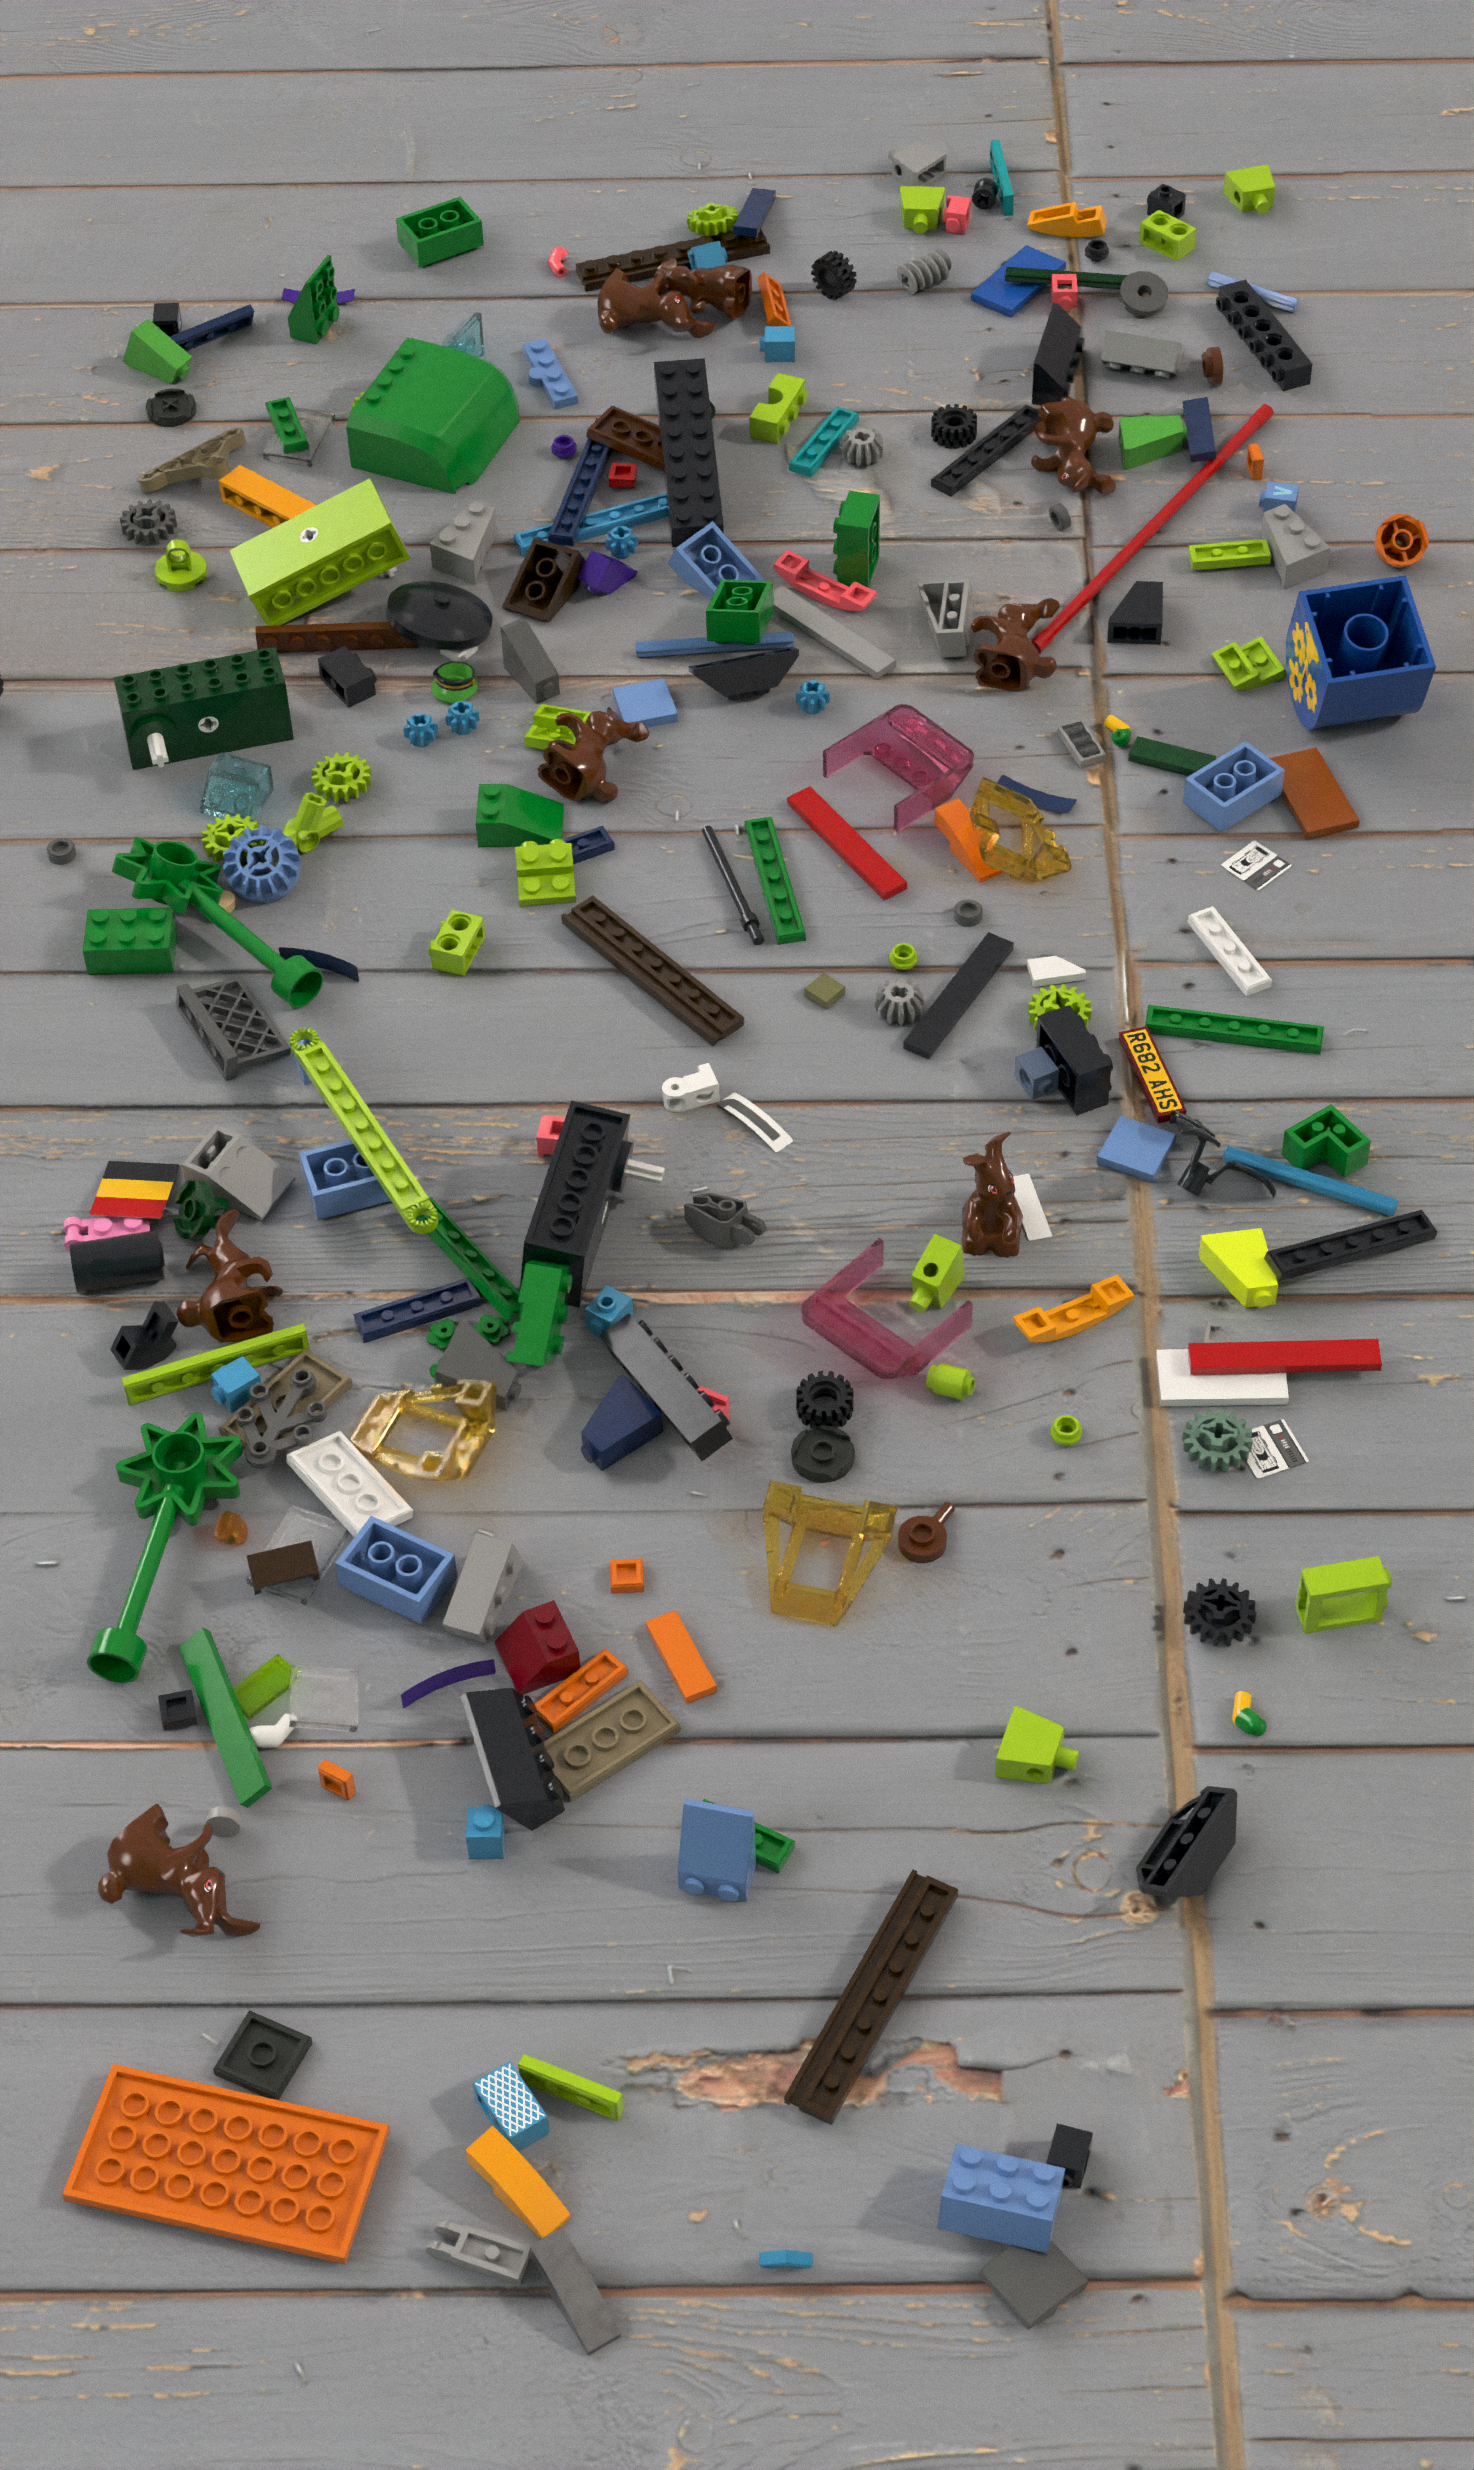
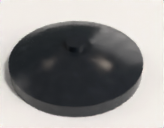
(439, 615)

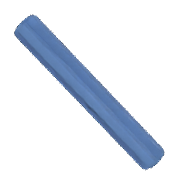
(1268, 296)

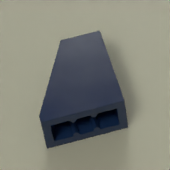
(620, 1425)

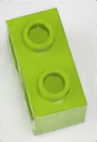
(1167, 235)
(457, 942)

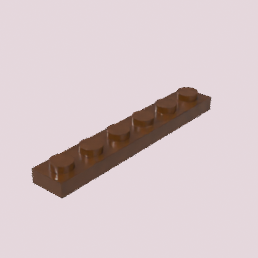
(331, 637)

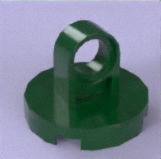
(197, 1209)

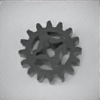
(148, 522)

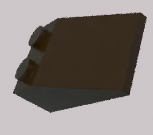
(545, 580)

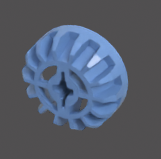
(261, 881)

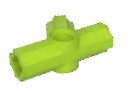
(311, 823)

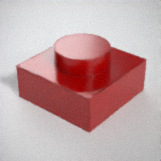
(623, 475)

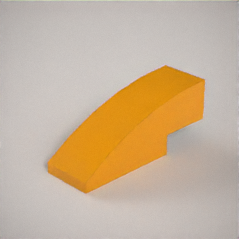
(1069, 221)
(516, 2183)

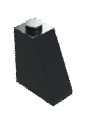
(1138, 615)

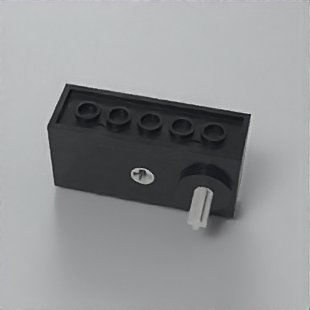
(580, 1189)

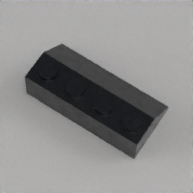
(1057, 357)
(514, 1755)

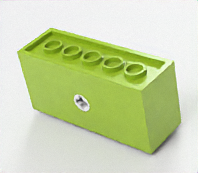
(320, 554)

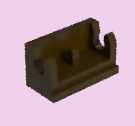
(282, 1565)

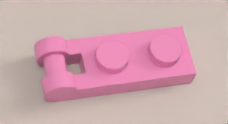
(102, 1228)

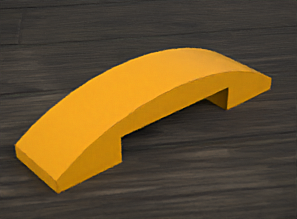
(1076, 1315)

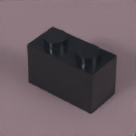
(347, 676)

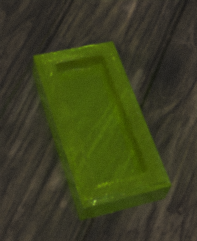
(263, 1686)

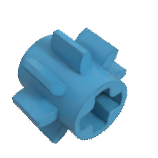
(621, 542)
(812, 697)
(462, 717)
(420, 729)

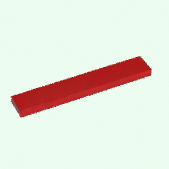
(847, 843)
(1284, 1357)

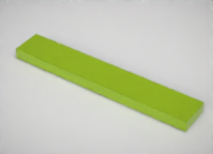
(199, 1368)

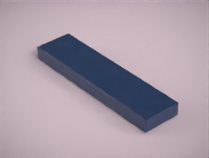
(754, 212)
(214, 328)
(1199, 429)
(417, 1310)

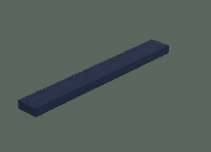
(579, 493)

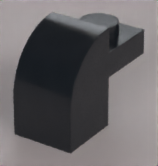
(146, 1344)

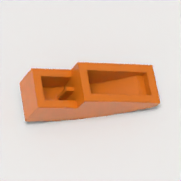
(956, 826)

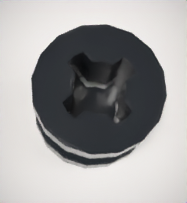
(989, 189)

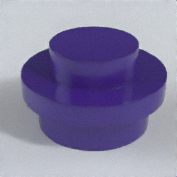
(564, 446)

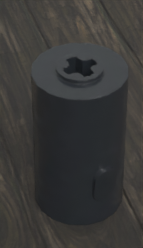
(117, 1261)

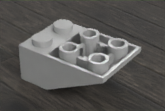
(238, 1172)

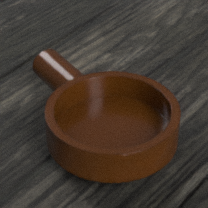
(1213, 365)
(924, 1537)

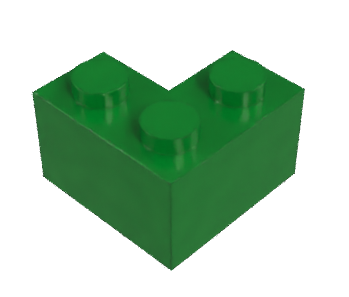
(1326, 1137)

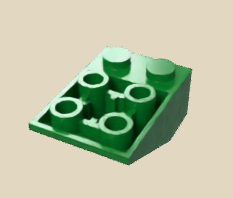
(315, 306)

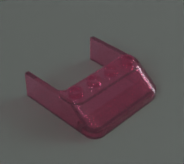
(914, 751)
(865, 1338)

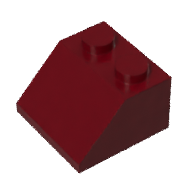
(538, 1649)

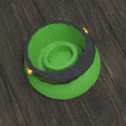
(454, 682)

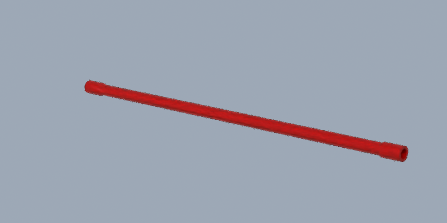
(1046, 635)

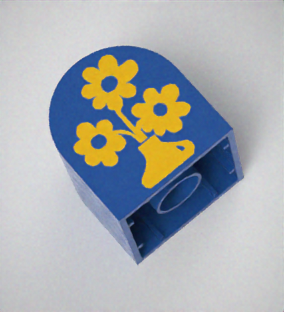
(1357, 653)

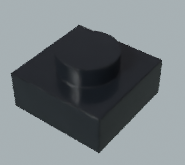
(177, 1710)

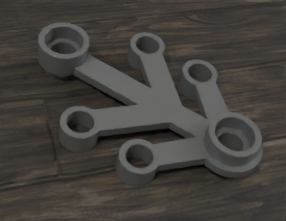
(281, 1420)

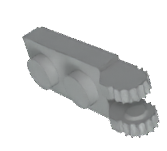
(482, 2252)

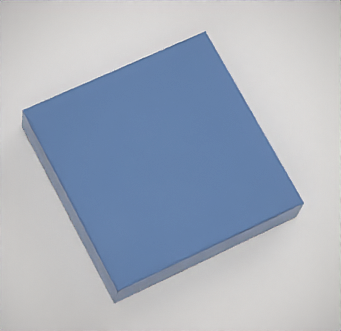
(646, 702)
(1136, 1149)

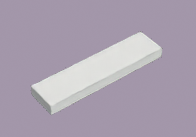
(1229, 951)

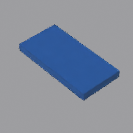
(1012, 296)

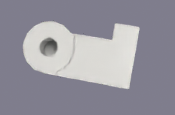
(691, 1090)

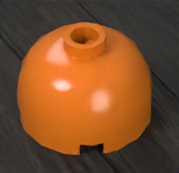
(1401, 541)

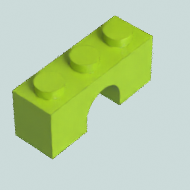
(785, 399)

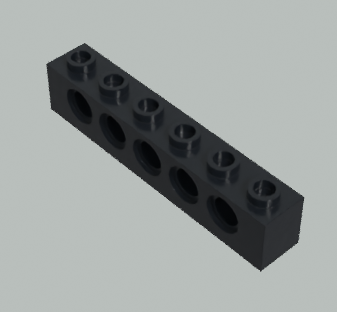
(1264, 335)

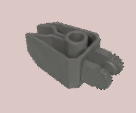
(723, 1220)

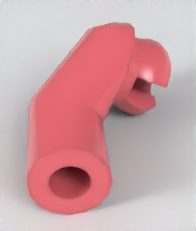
(555, 259)

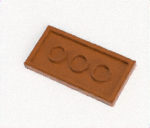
(1314, 794)

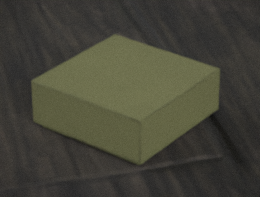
(824, 991)

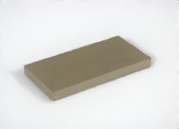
(330, 1387)
(609, 1739)

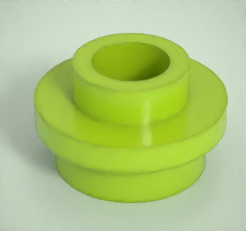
(903, 956)
(1066, 1424)

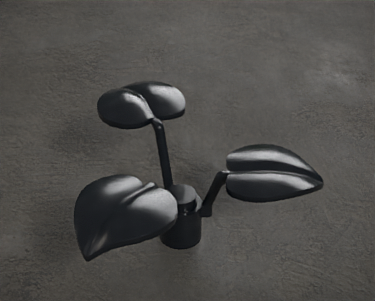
(1197, 1173)

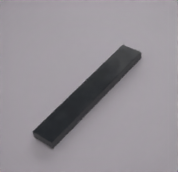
(986, 451)
(958, 995)
(1350, 1245)

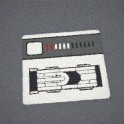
(1256, 865)
(1274, 1449)

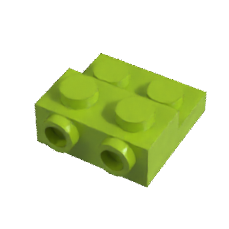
(545, 873)

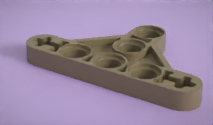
(204, 460)

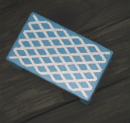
(511, 2106)

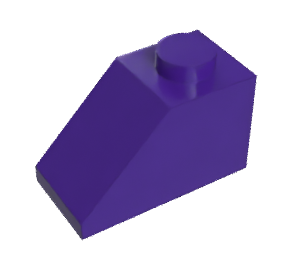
(605, 573)

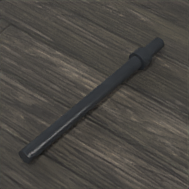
(748, 919)

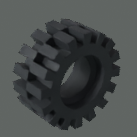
(833, 275)
(954, 426)
(819, 1387)

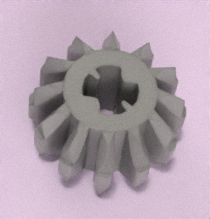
(862, 446)
(899, 1001)

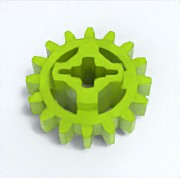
(712, 219)
(341, 777)
(218, 836)
(1058, 998)

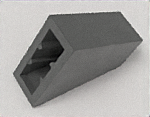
(528, 661)
(475, 1358)

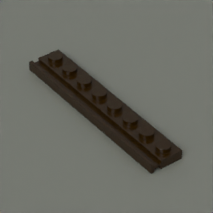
(644, 263)
(653, 970)
(871, 1997)

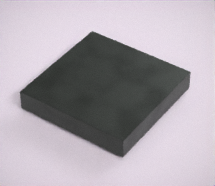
(263, 2056)

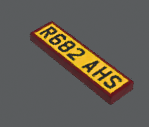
(1151, 1073)

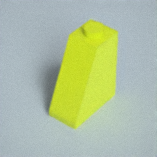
(1240, 1265)

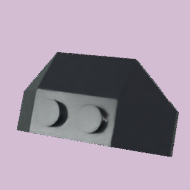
(747, 673)
(1191, 1846)

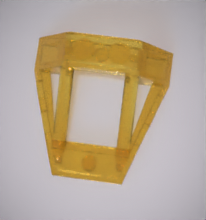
(1049, 858)
(475, 1403)
(828, 1517)

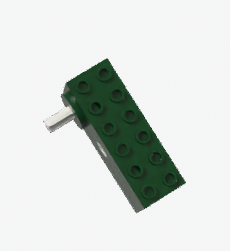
(204, 708)

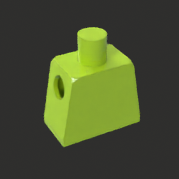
(1250, 188)
(921, 207)
(937, 1274)
(1033, 1749)

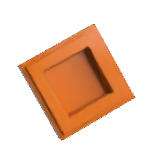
(1255, 461)
(626, 1576)
(336, 1779)

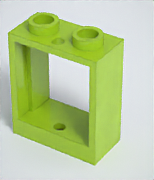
(1337, 1580)

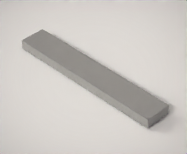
(832, 633)

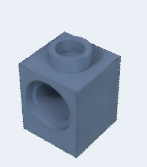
(1036, 1073)

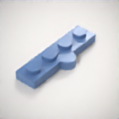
(549, 373)

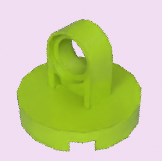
(180, 568)

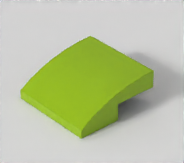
(1249, 665)
(545, 728)

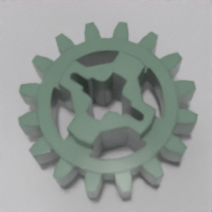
(1217, 1440)

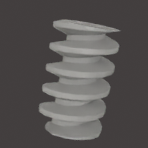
(925, 271)

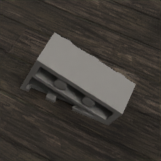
(1293, 546)
(949, 614)
(482, 1588)

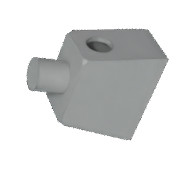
(917, 164)

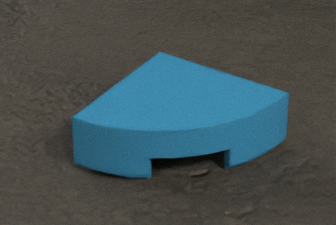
(788, 2258)

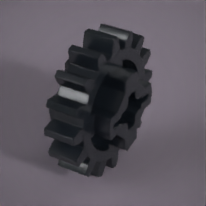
(1219, 1612)

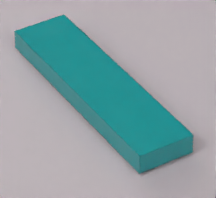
(1001, 177)
(823, 442)

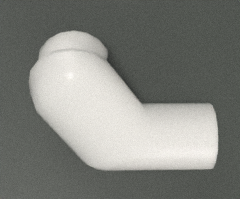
(271, 1736)

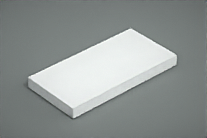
(1182, 1389)
(348, 1483)

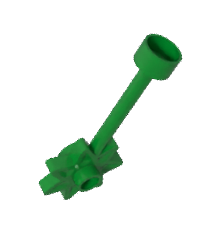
(176, 877)
(172, 1478)

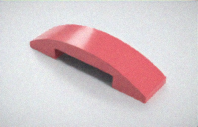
(821, 588)

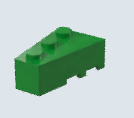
(541, 1313)

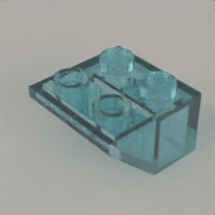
(236, 787)

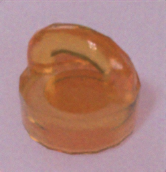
(231, 1529)

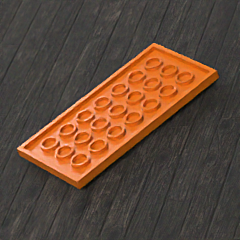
(227, 2163)

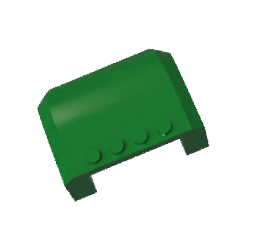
(432, 417)

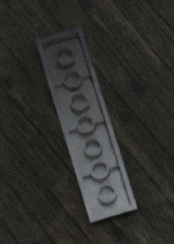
(687, 447)

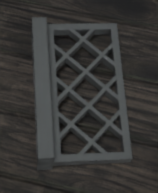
(211, 1031)

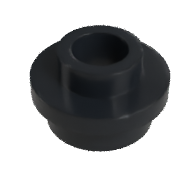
(1097, 250)

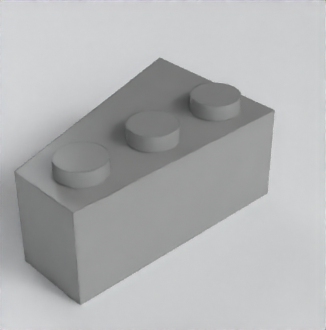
(464, 542)

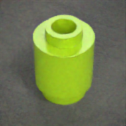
(950, 1381)

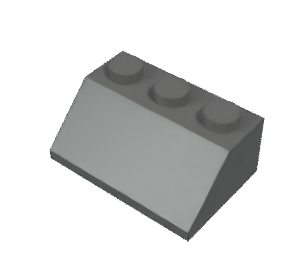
(1141, 354)

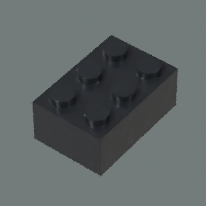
(1081, 1062)

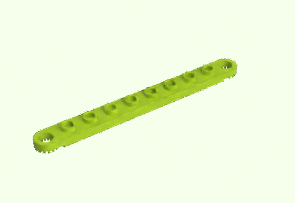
(364, 1131)

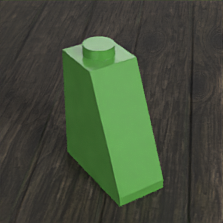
(156, 354)
(1149, 438)

